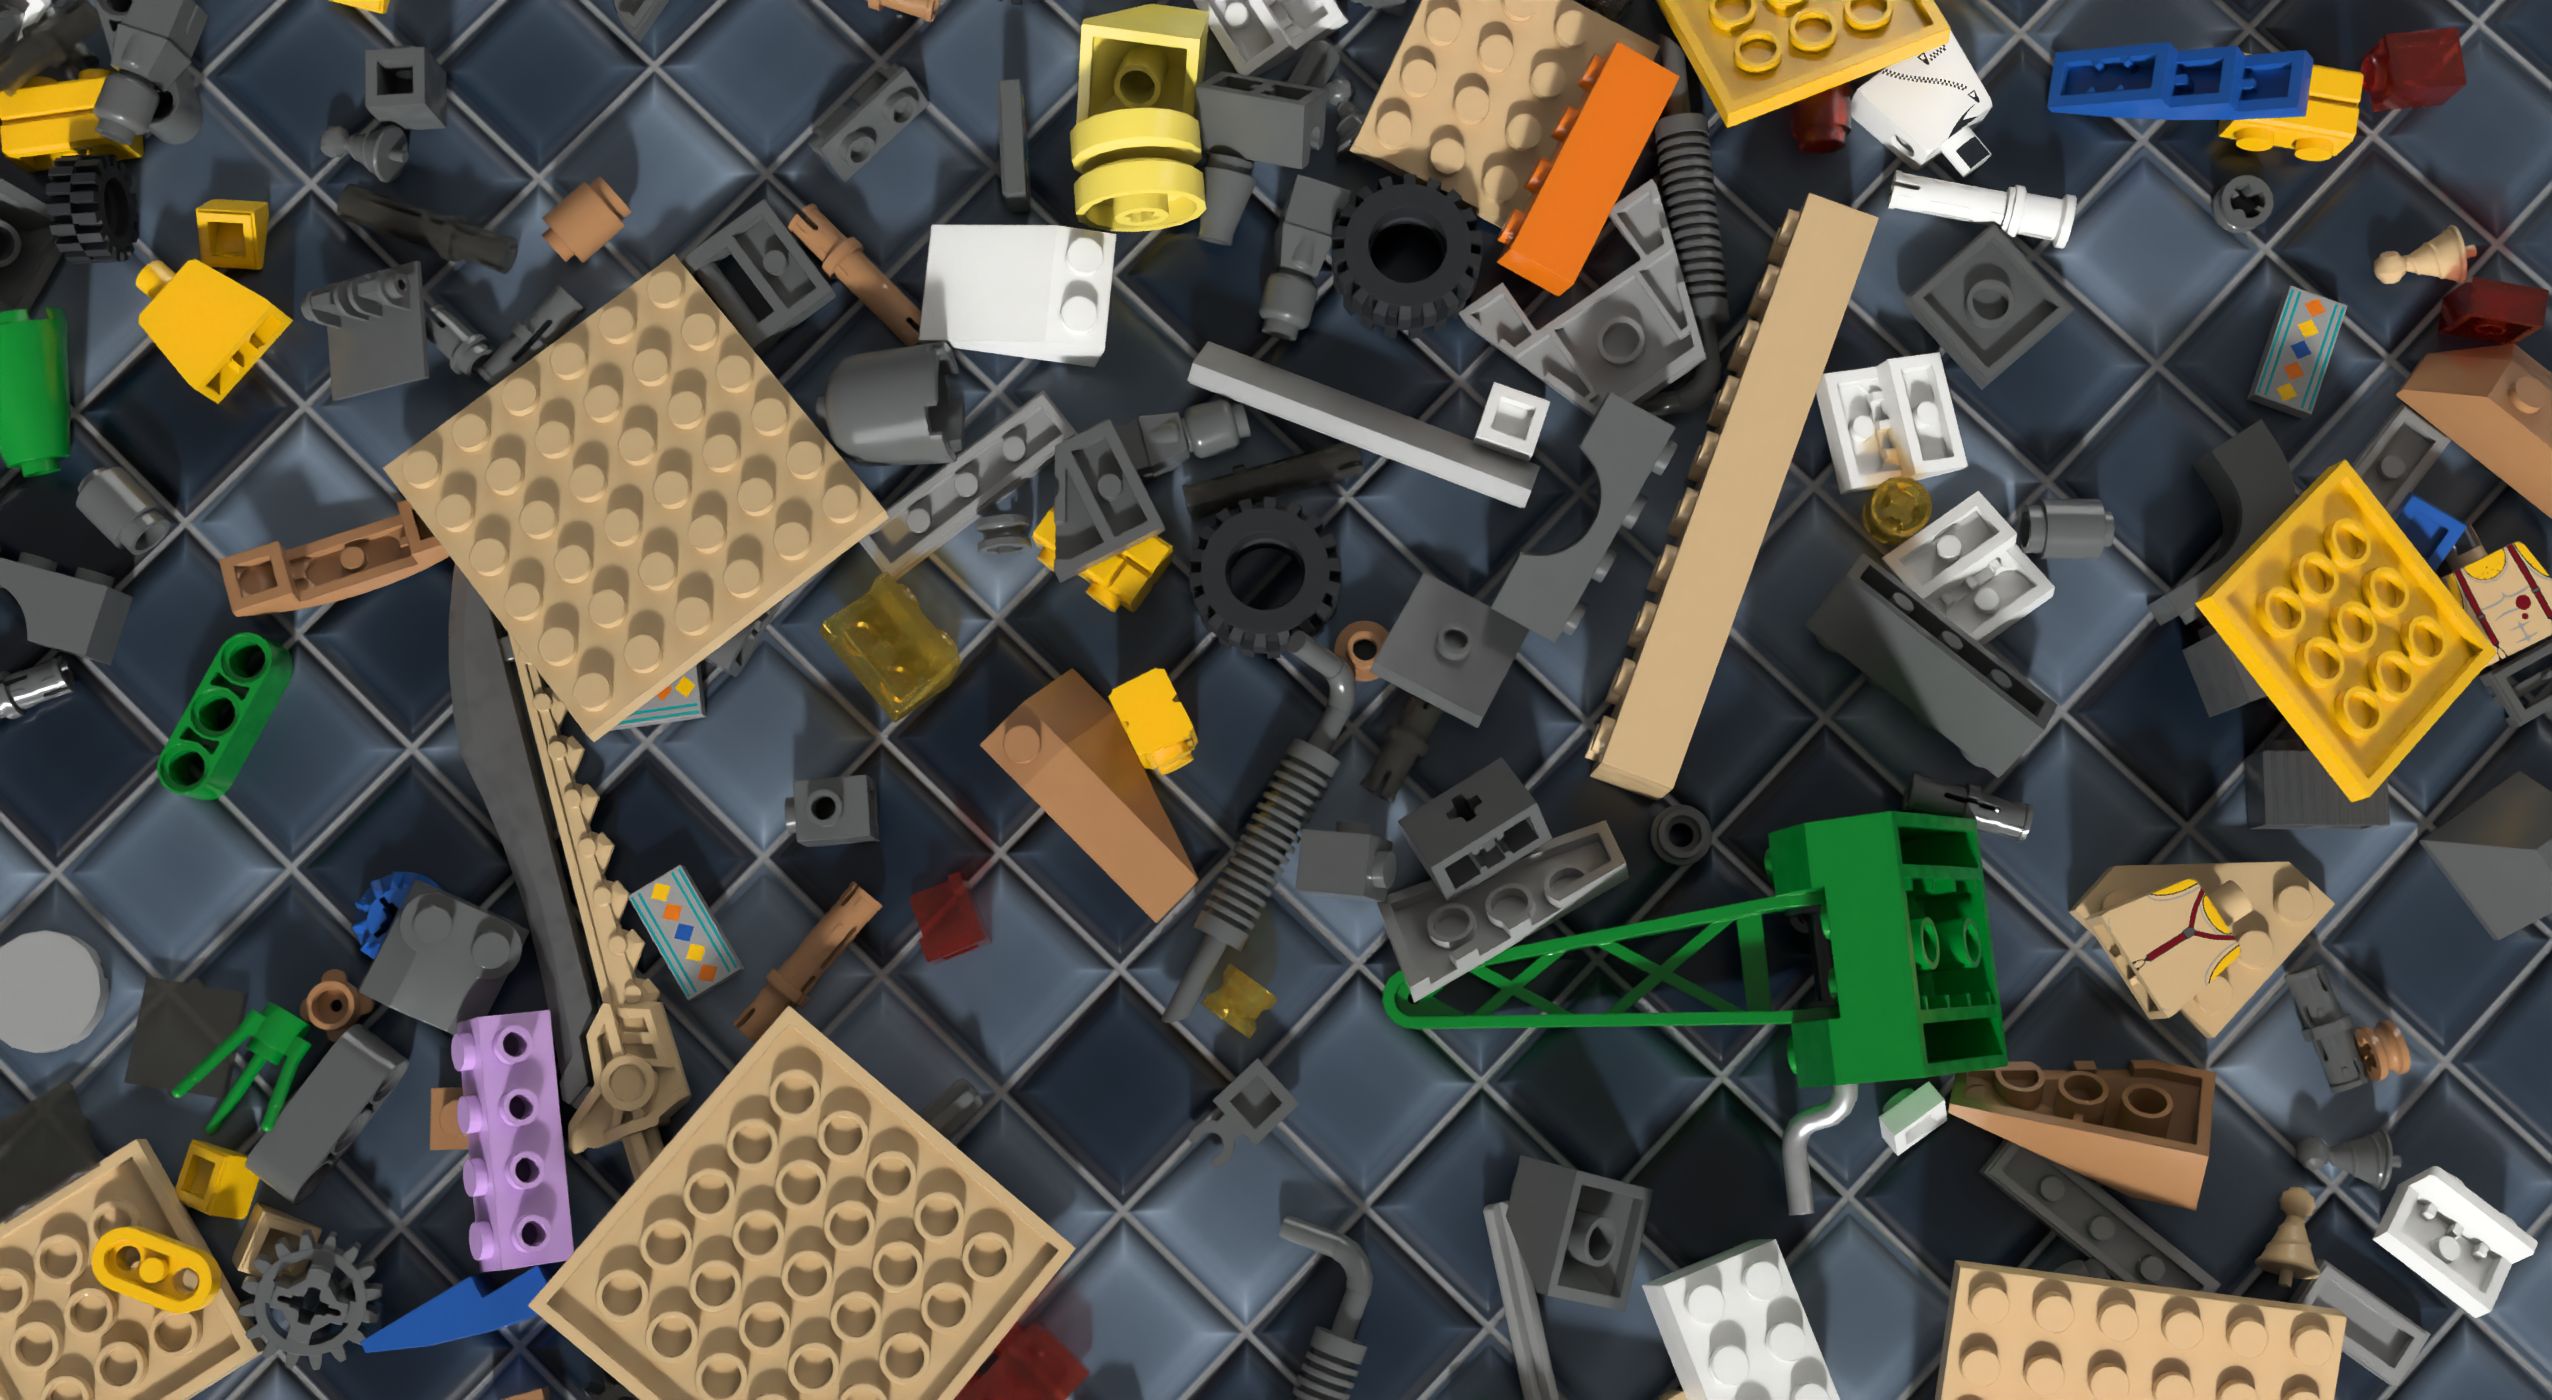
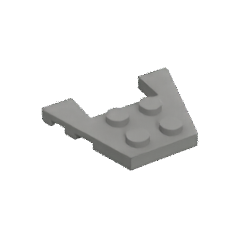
(1619, 339)

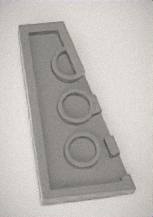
(1445, 939)

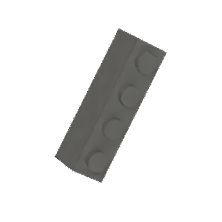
(1931, 666)

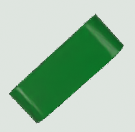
(198, 728)

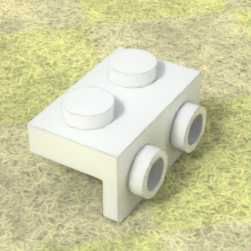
(2452, 1238)

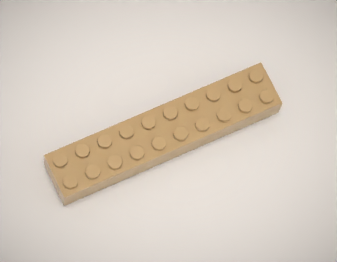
(1733, 499)

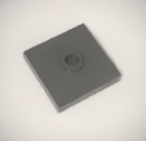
(1987, 306)
(1449, 650)

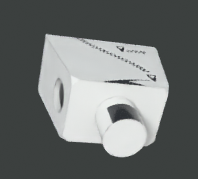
(1927, 109)

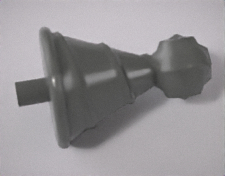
(1349, 117)
(380, 151)
(2365, 1157)

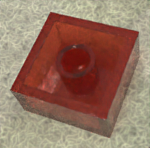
(2493, 311)

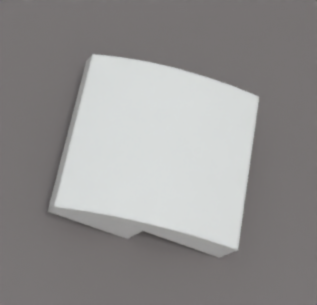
(1269, 32)
(1890, 422)
(1971, 570)

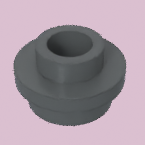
(1699, 831)

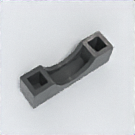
(1547, 587)
(67, 612)

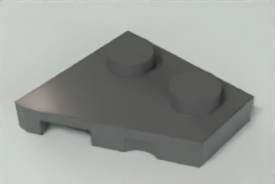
(1098, 502)

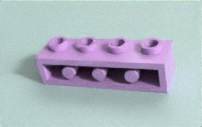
(513, 1141)

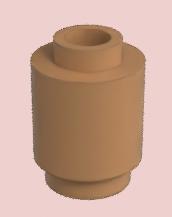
(585, 220)

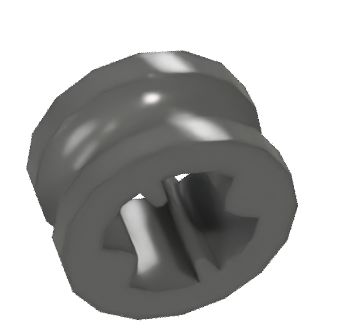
(2249, 188)
(1003, 534)

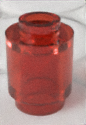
(1822, 120)

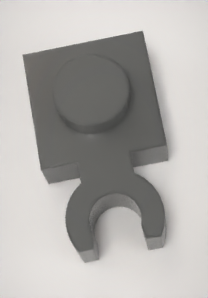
(1250, 1106)

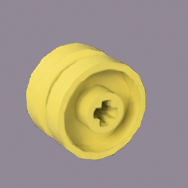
(1137, 169)

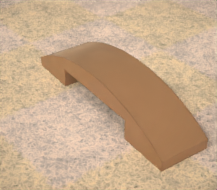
(330, 568)

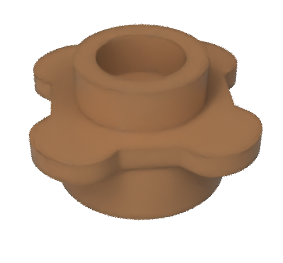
(318, 1004)

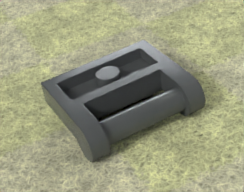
(773, 265)

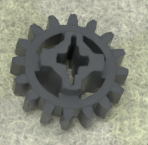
(286, 1295)

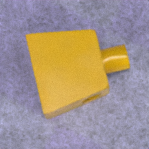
(207, 324)

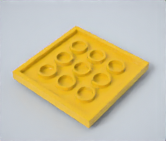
(1782, 51)
(2347, 630)

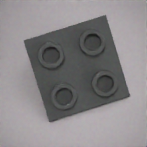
(373, 329)

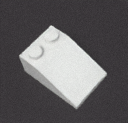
(1019, 290)

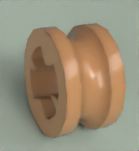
(2382, 1049)

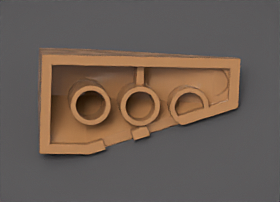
(1087, 777)
(2122, 1127)

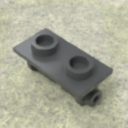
(884, 109)

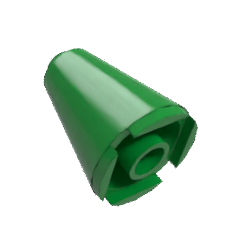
(34, 391)

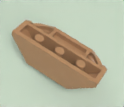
(2494, 408)

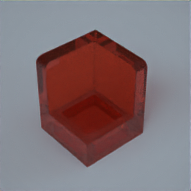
(949, 920)

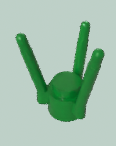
(273, 1035)

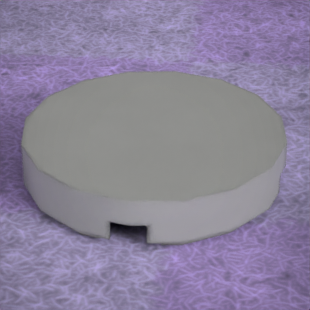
(50, 991)

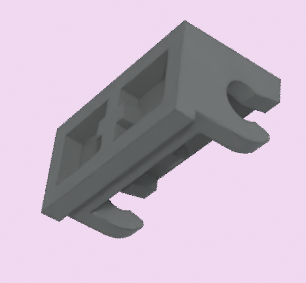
(1260, 119)

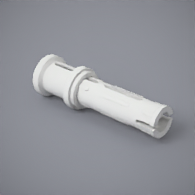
(2011, 210)

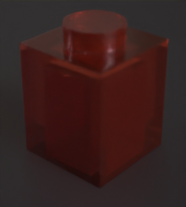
(2414, 69)

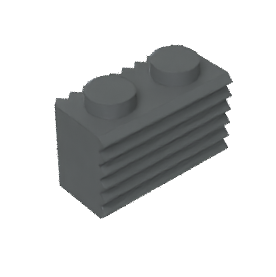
(2296, 792)

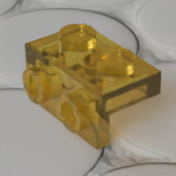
(892, 647)

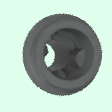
(1227, 192)

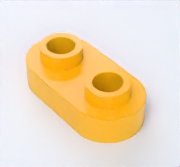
(160, 1270)

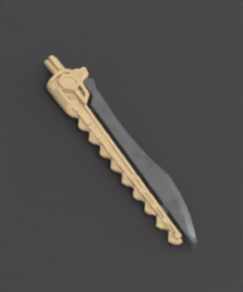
(629, 1037)

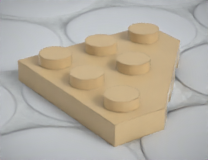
(2281, 916)

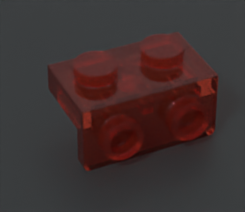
(1029, 1367)

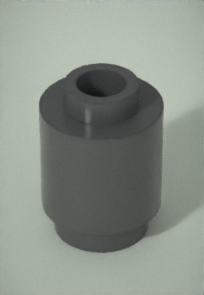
(122, 509)
(2065, 528)

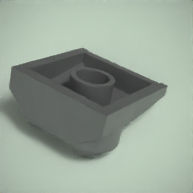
(443, 958)

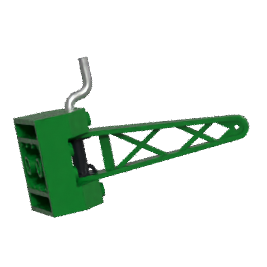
(1893, 954)

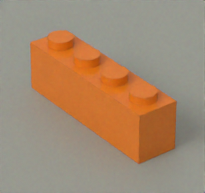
(1587, 168)

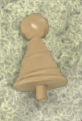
(2440, 257)
(2290, 1250)

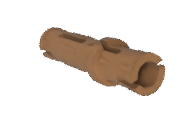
(844, 260)
(808, 962)

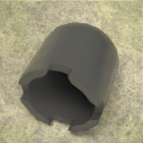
(894, 407)

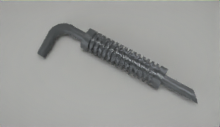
(1694, 231)
(1273, 829)
(1334, 1349)

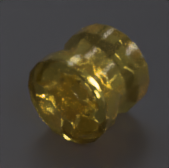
(1907, 502)
(1239, 1001)

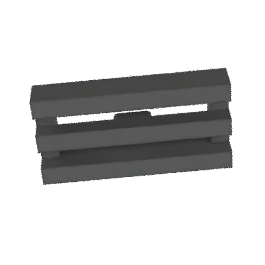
(2509, 696)

